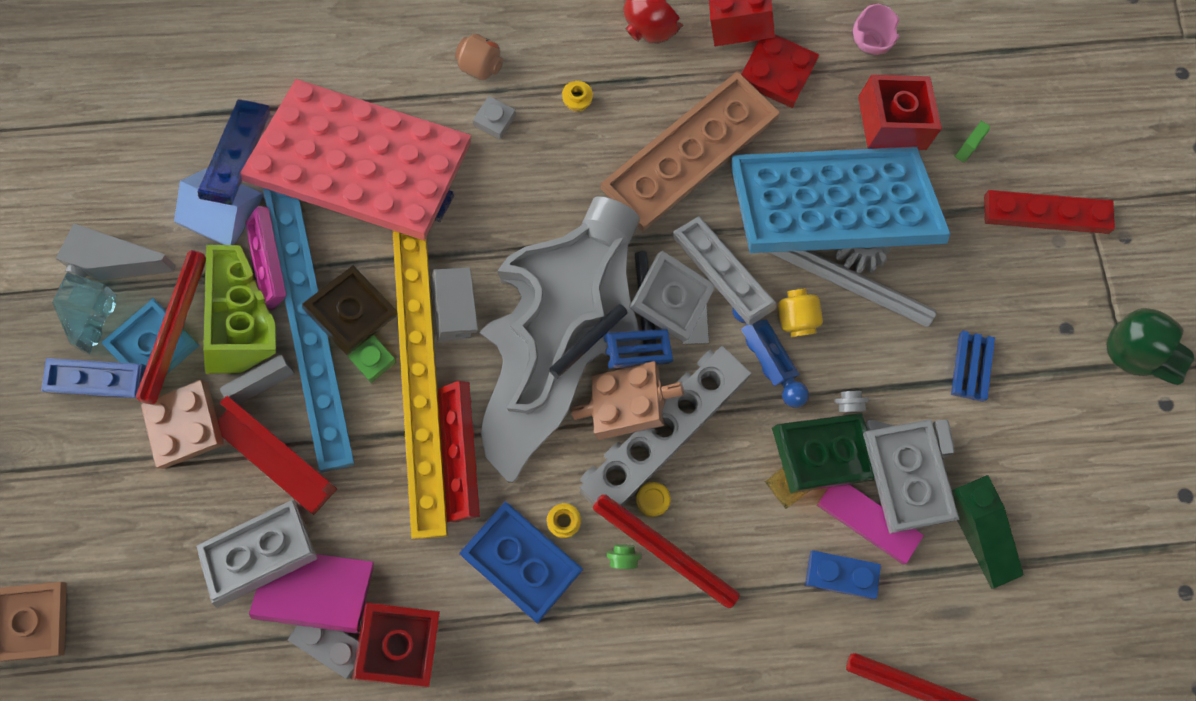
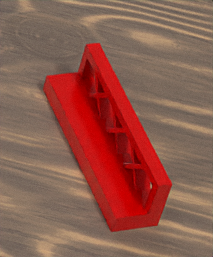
(274, 457)

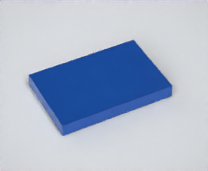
(521, 562)

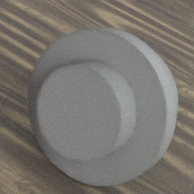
(851, 401)

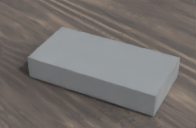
(257, 380)

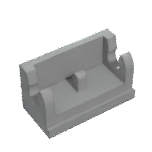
(453, 304)

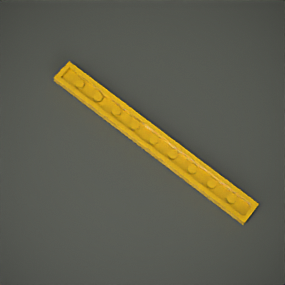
(419, 389)

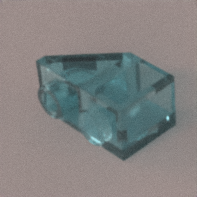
(83, 310)

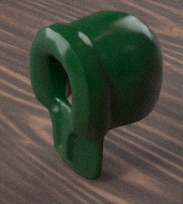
(1150, 344)

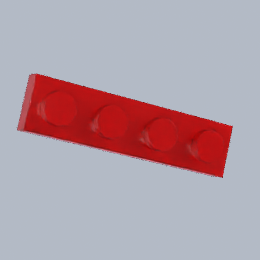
(1049, 211)
(458, 452)

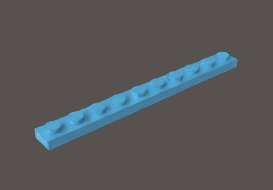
(309, 340)

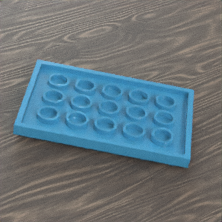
(837, 200)

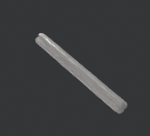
(860, 285)

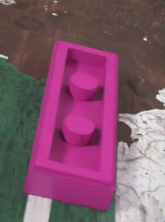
(265, 257)
(868, 521)

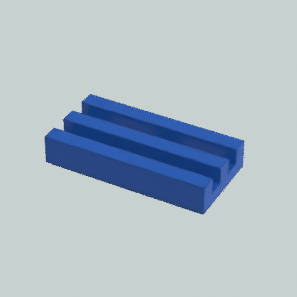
(614, 351)
(985, 369)

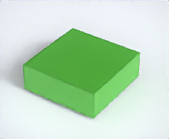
(972, 141)

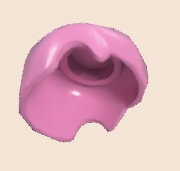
(876, 29)

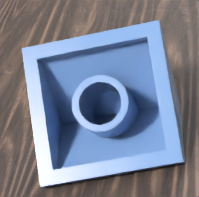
(213, 219)

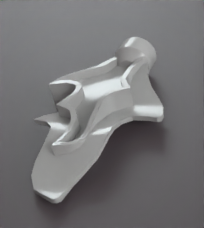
(564, 293)

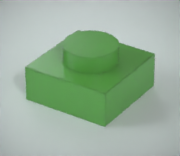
(372, 359)

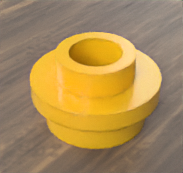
(577, 103)
(559, 510)

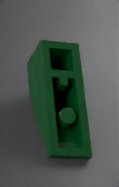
(988, 531)

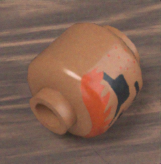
(478, 56)

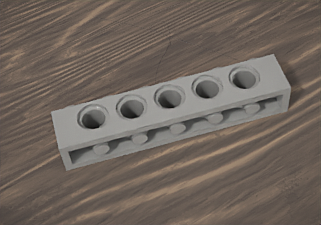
(728, 375)

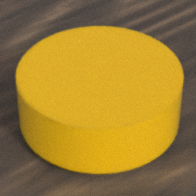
(653, 499)

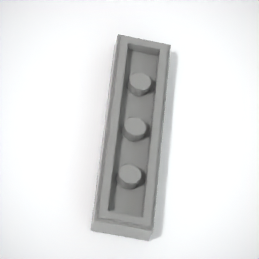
(724, 271)

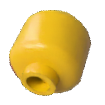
(800, 313)

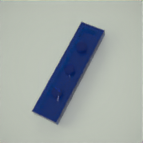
(232, 152)

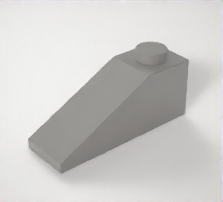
(107, 257)

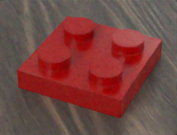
(779, 69)

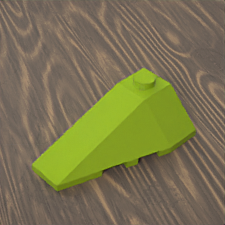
(236, 320)

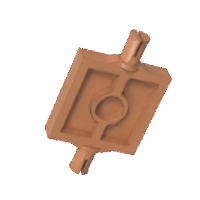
(627, 400)

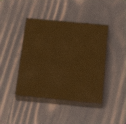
(349, 310)

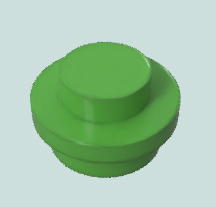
(624, 556)

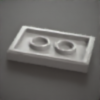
(910, 476)
(255, 553)

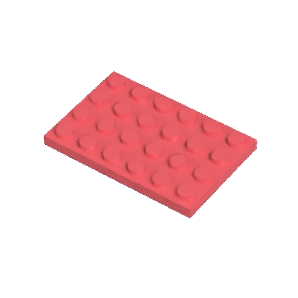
(357, 159)

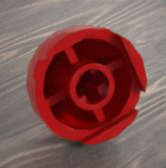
(651, 20)

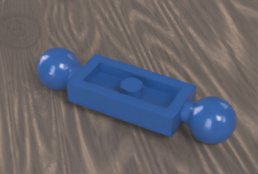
(774, 361)

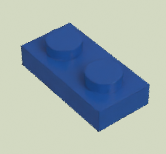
(843, 575)

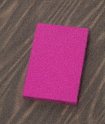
(317, 595)

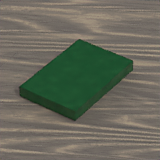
(823, 452)

